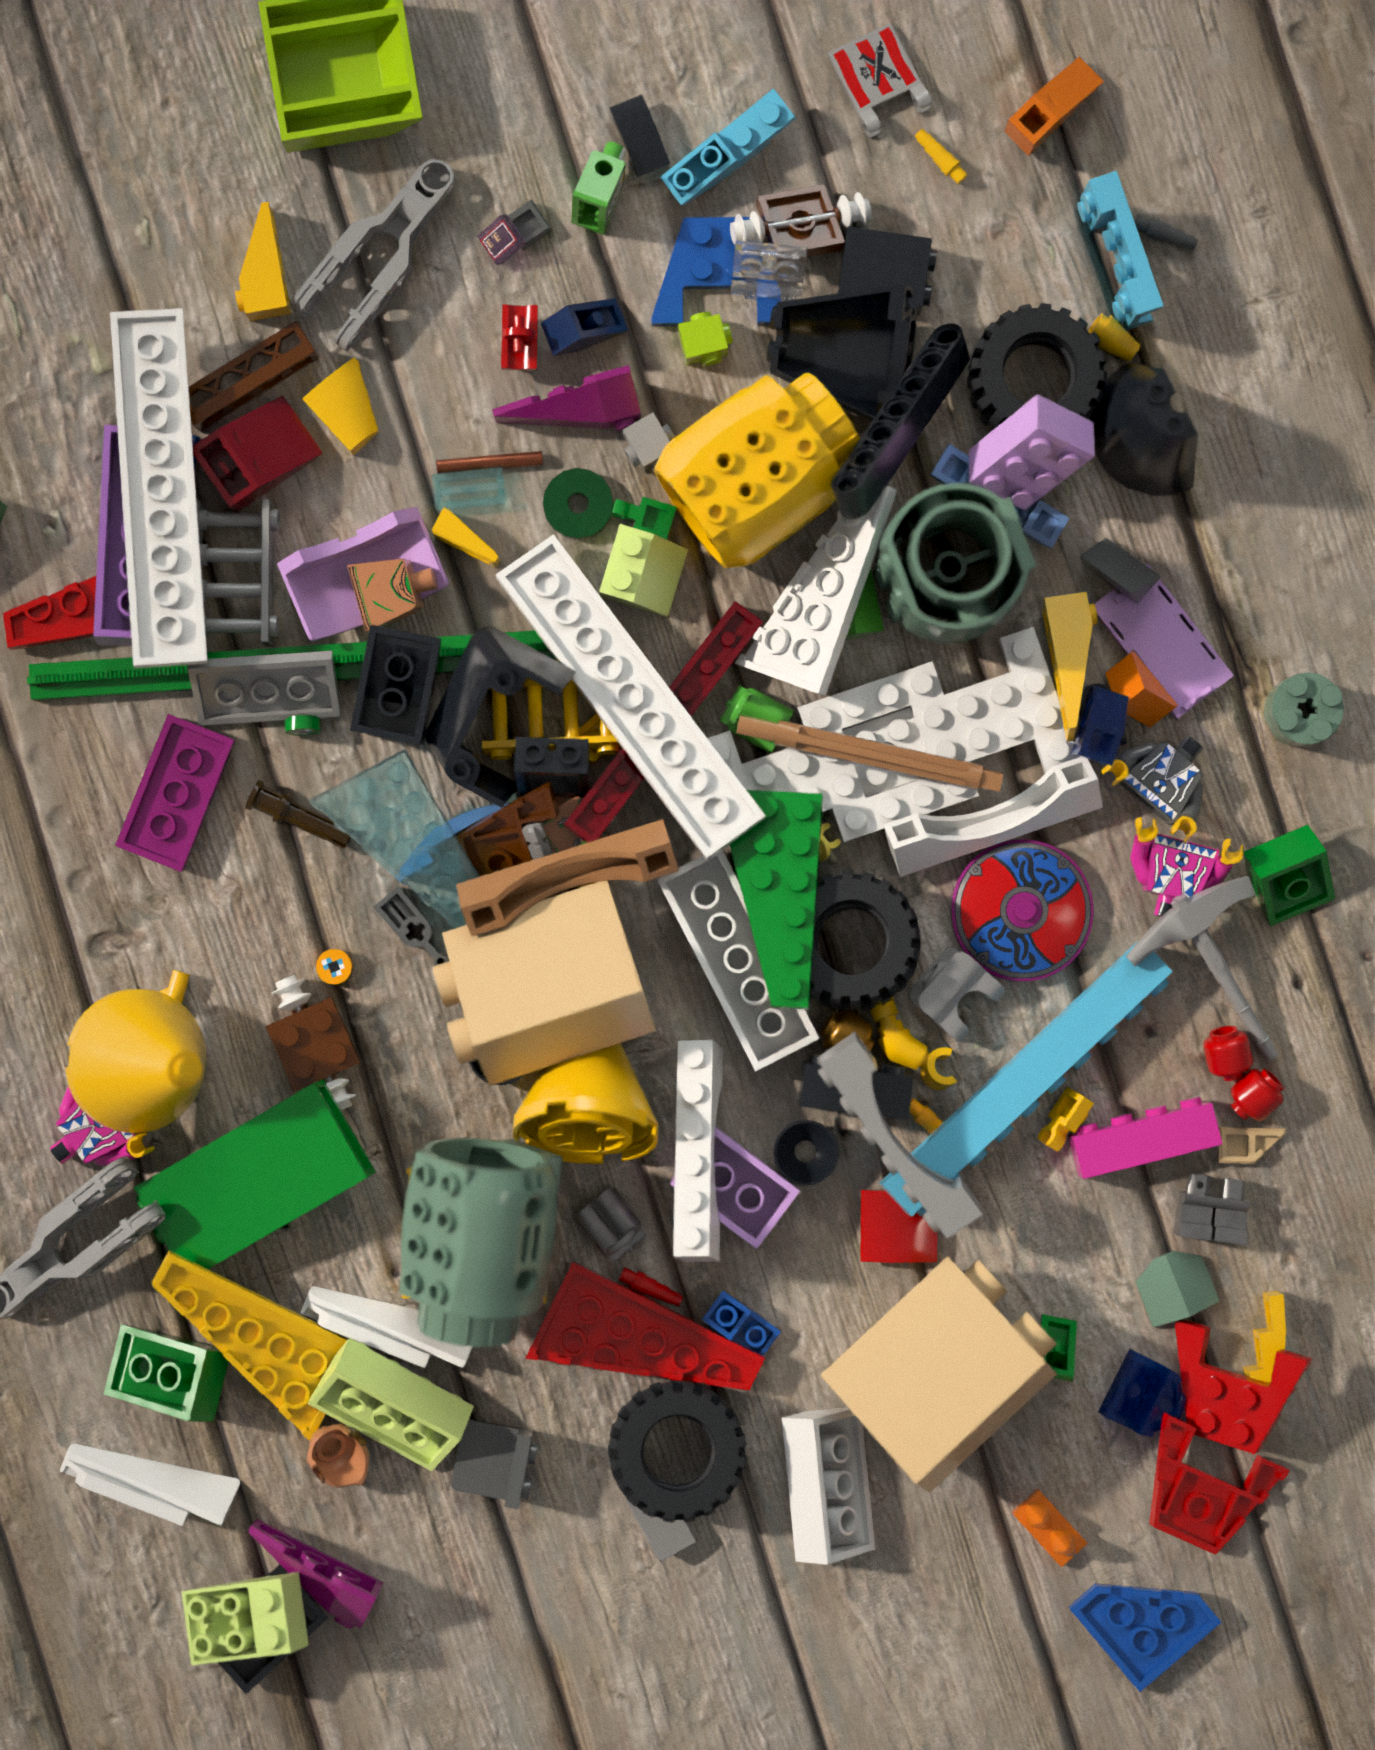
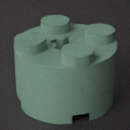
(1322, 701)

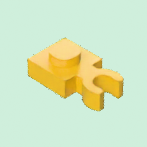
(1066, 1115)

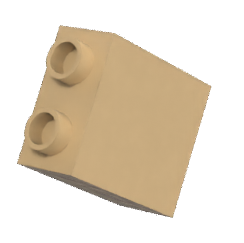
(543, 985)
(942, 1371)

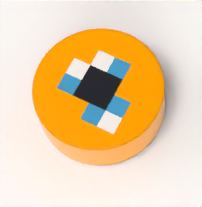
(334, 966)

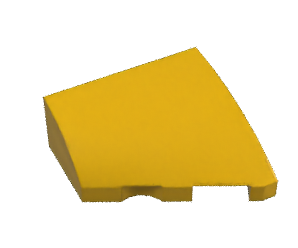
(345, 406)

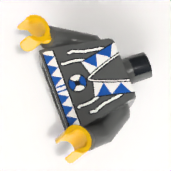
(1163, 781)

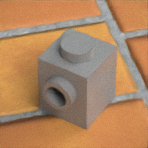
(646, 441)

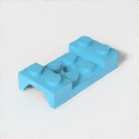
(1106, 206)

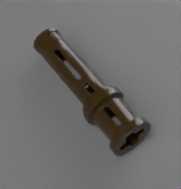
(285, 809)

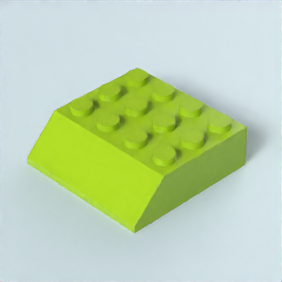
(339, 70)

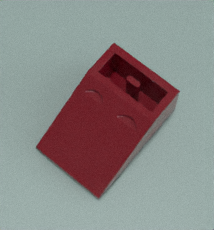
(256, 452)

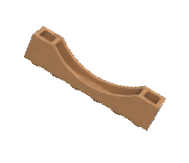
(504, 894)

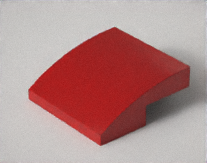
(891, 1234)

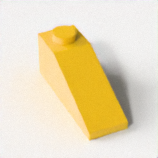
(262, 274)

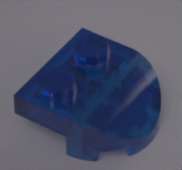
(1142, 1394)

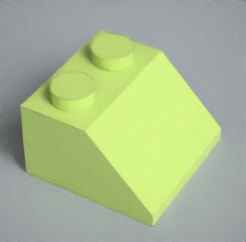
(643, 571)

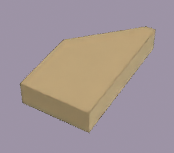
(1246, 1144)

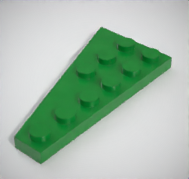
(779, 887)

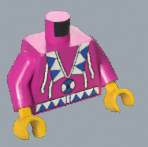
(1177, 868)
(91, 1139)

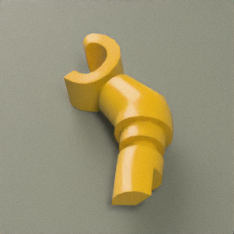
(908, 1051)

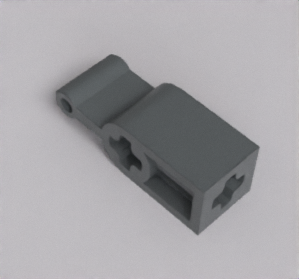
(402, 926)

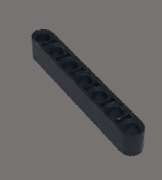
(900, 421)

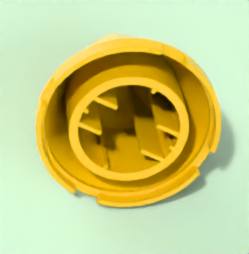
(136, 1060)
(588, 1110)

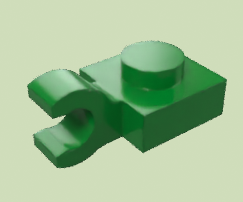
(649, 516)

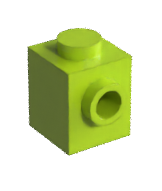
(704, 339)

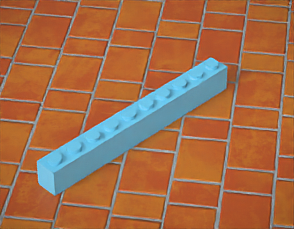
(1034, 1070)

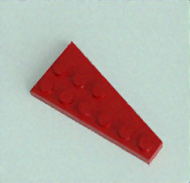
(622, 1331)

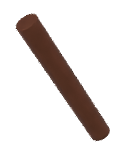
(491, 461)

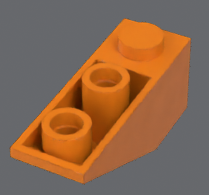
(1052, 105)

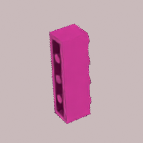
(1145, 1138)

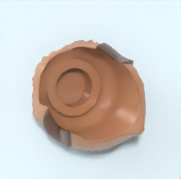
(338, 1456)

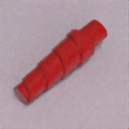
(646, 1285)

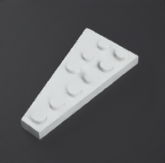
(819, 603)

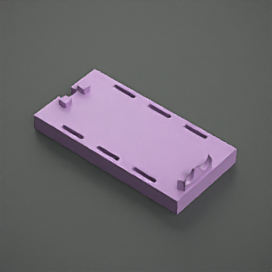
(1165, 644)

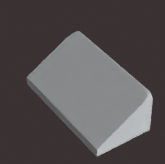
(663, 1536)

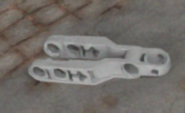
(403, 220)
(41, 1265)

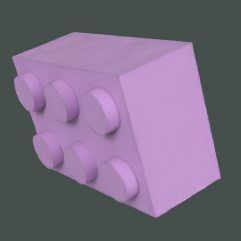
(1031, 452)
(748, 1190)

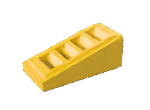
(455, 533)

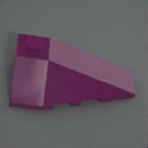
(600, 403)
(332, 1583)

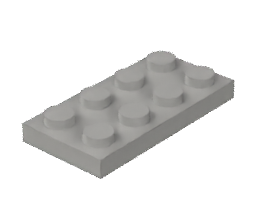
(265, 688)

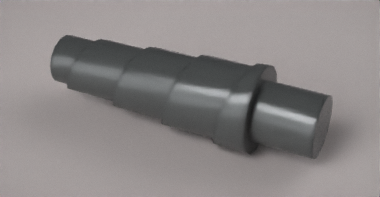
(1165, 232)

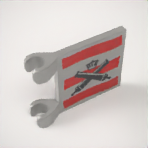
(875, 72)

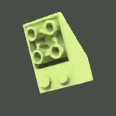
(245, 1619)

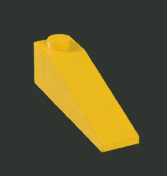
(1068, 633)

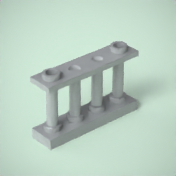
(270, 522)

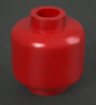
(1228, 1053)
(1257, 1094)

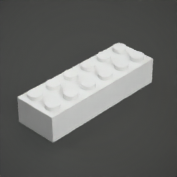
(717, 926)

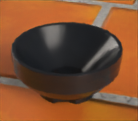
(820, 1166)

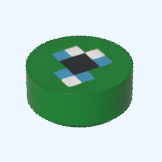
(302, 725)

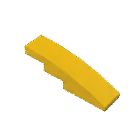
(1268, 1339)

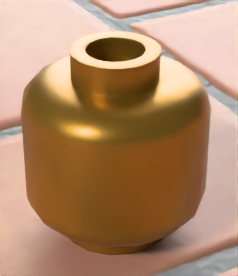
(842, 1025)

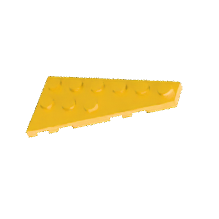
(263, 1340)

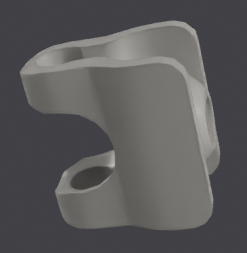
(944, 985)

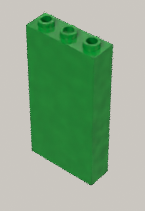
(256, 1177)

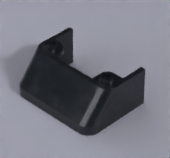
(494, 663)

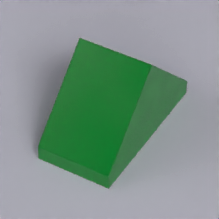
(1061, 1356)

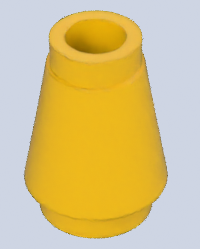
(1114, 337)

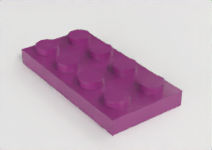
(175, 793)

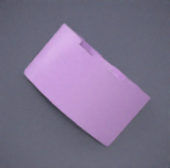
(320, 575)

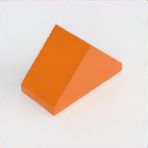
(1147, 697)

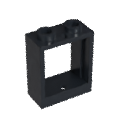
(565, 767)

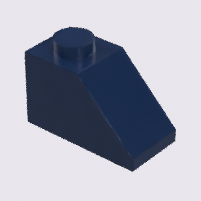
(583, 326)

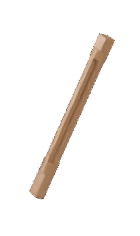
(871, 753)

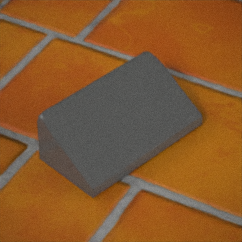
(1120, 569)

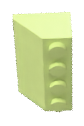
(391, 1404)

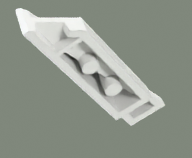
(379, 1325)
(152, 1485)

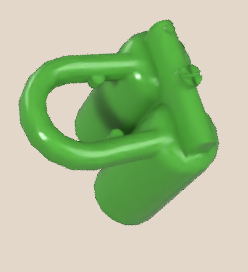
(758, 705)

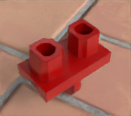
(519, 337)

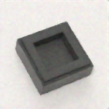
(530, 223)

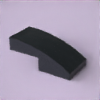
(639, 135)

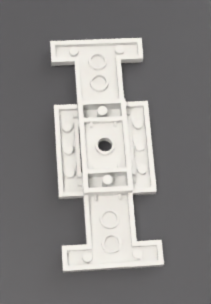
(952, 725)

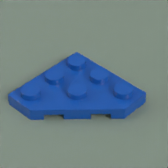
(1144, 1626)

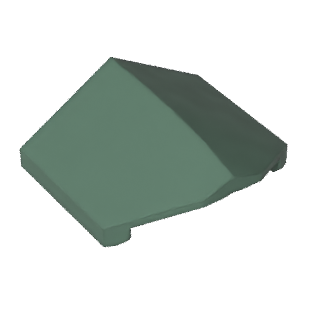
(1175, 1287)

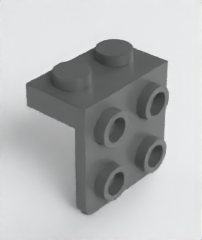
(494, 1462)

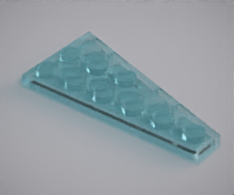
(402, 830)

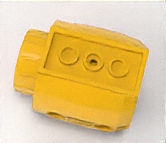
(757, 467)

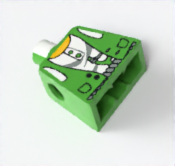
(599, 188)

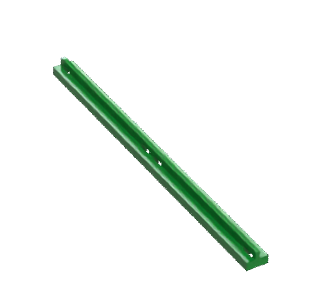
(120, 677)

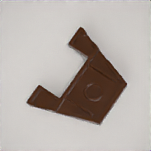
(498, 838)

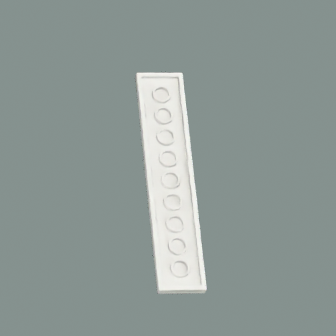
(158, 488)
(630, 697)

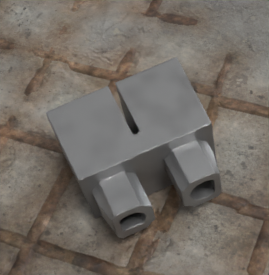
(1212, 1216)

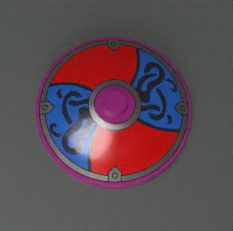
(1022, 910)

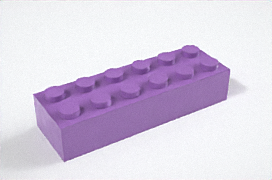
(112, 607)

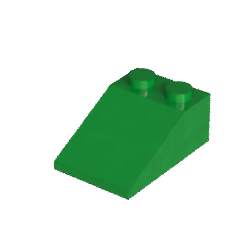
(166, 1374)

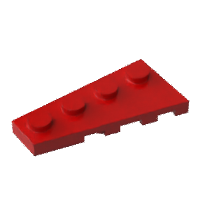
(53, 618)

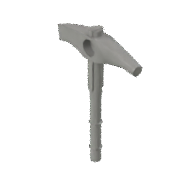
(1190, 920)

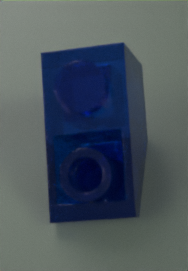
(1101, 726)

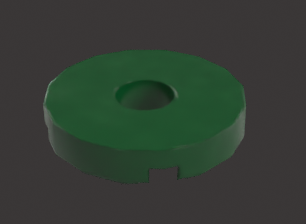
(578, 482)

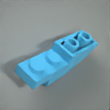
(728, 149)

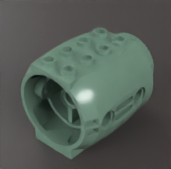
(1004, 545)
(478, 1237)

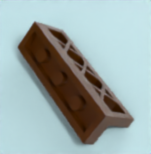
(252, 383)

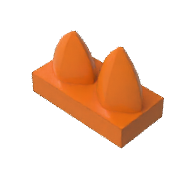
(1049, 1527)

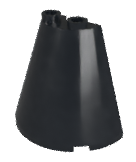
(849, 342)
(1141, 435)

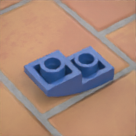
(741, 1323)

